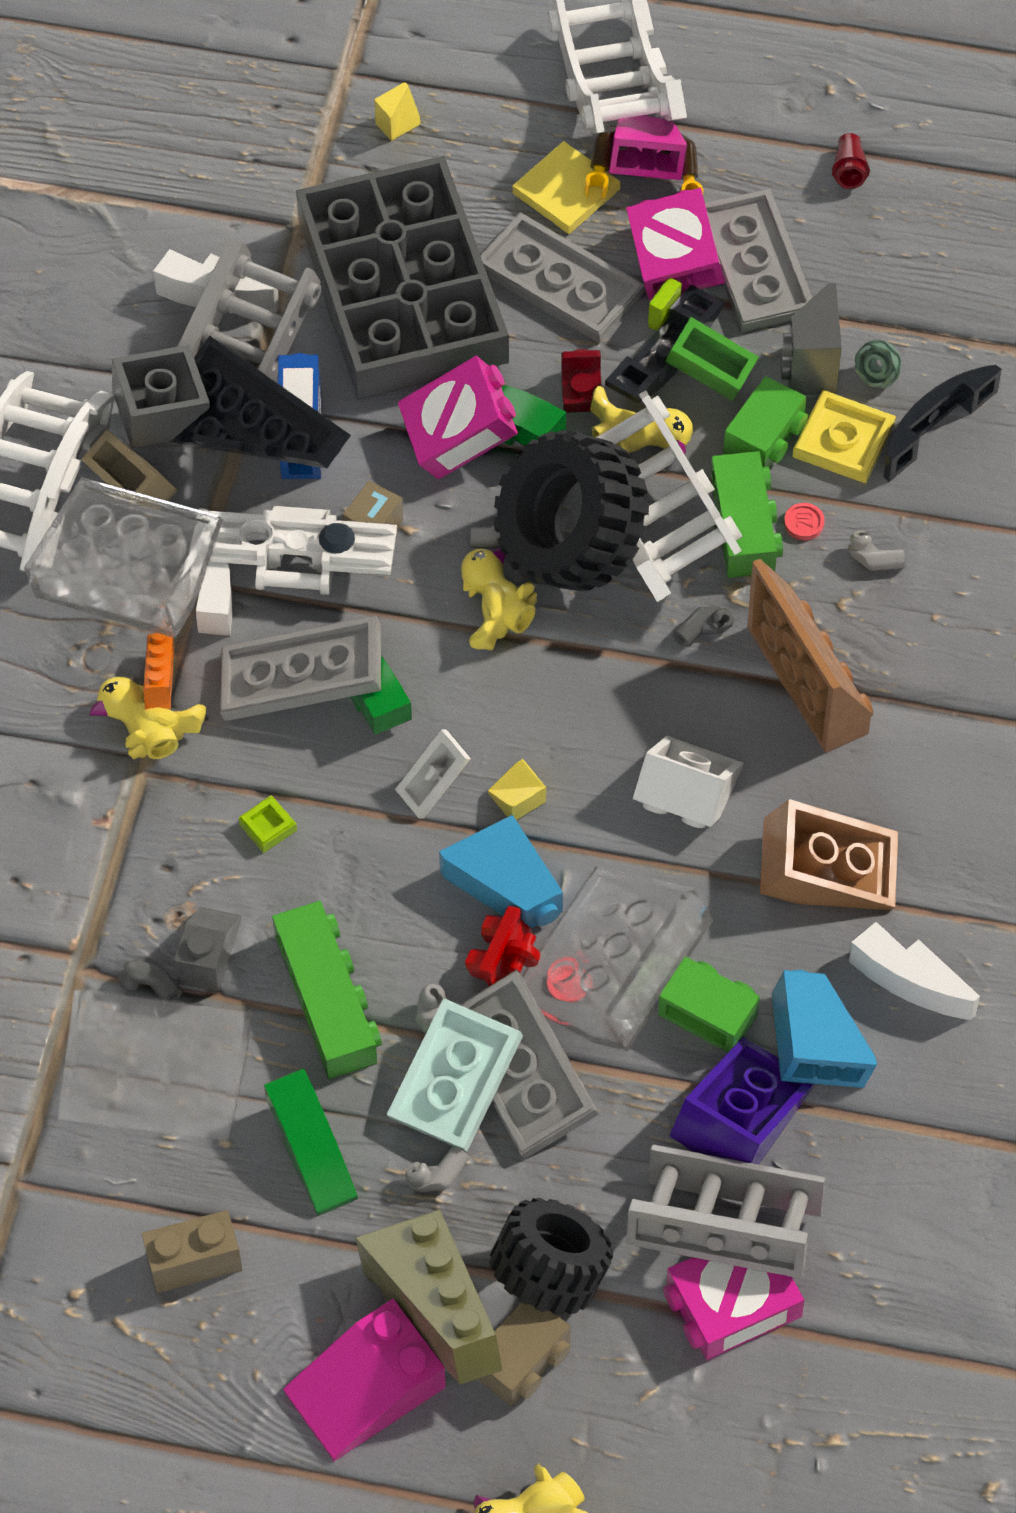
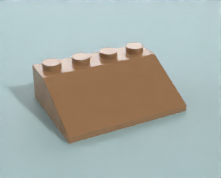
(805, 661)

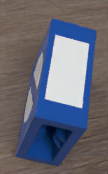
(301, 377)

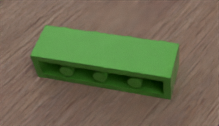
(326, 990)

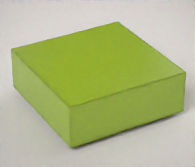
(661, 303)
(267, 824)

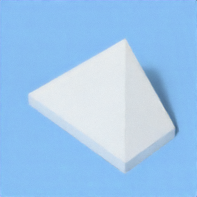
(432, 774)

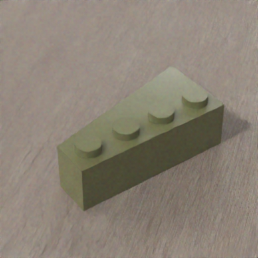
(430, 1283)

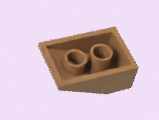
(827, 859)

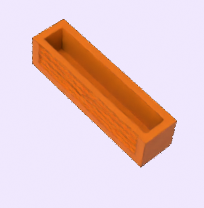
(158, 671)

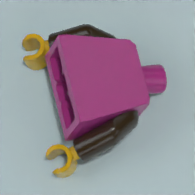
(645, 149)

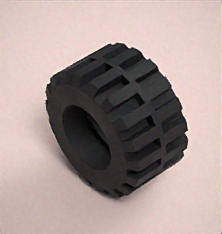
(551, 1256)

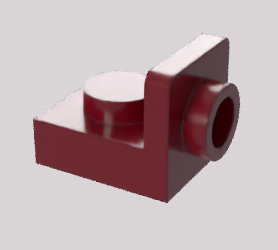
(579, 378)

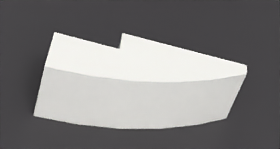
(185, 280)
(215, 600)
(912, 973)

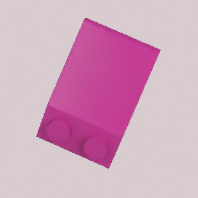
(366, 1380)

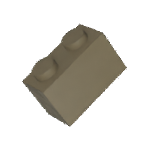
(125, 468)
(192, 1251)
(527, 1347)

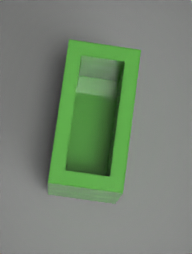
(711, 359)
(767, 422)
(708, 1004)

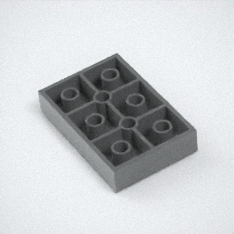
(401, 276)

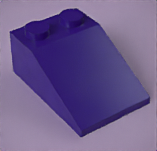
(739, 1106)

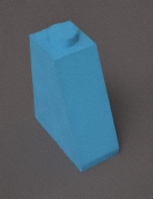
(504, 871)
(817, 1033)

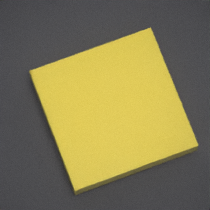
(558, 186)
(844, 436)

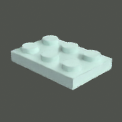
(455, 1075)

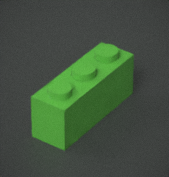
(742, 494)

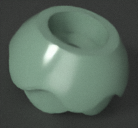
(868, 368)

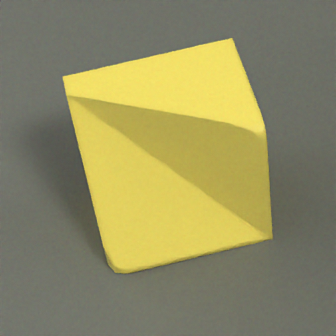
(396, 112)
(518, 791)

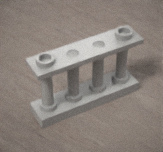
(220, 299)
(719, 1237)

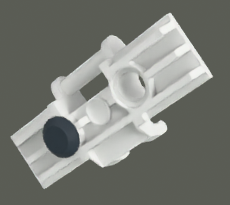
(304, 532)

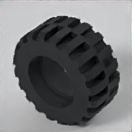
(608, 519)

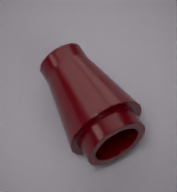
(850, 163)

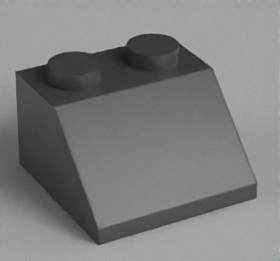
(813, 345)
(158, 394)

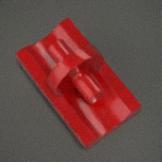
(508, 950)

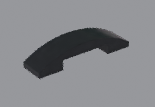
(648, 367)
(965, 389)

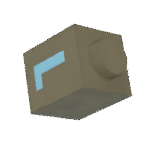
(375, 505)

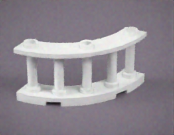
(663, 93)
(61, 465)
(648, 558)

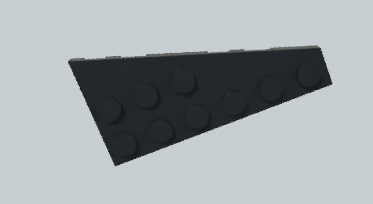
(257, 414)

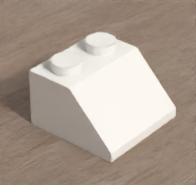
(686, 781)

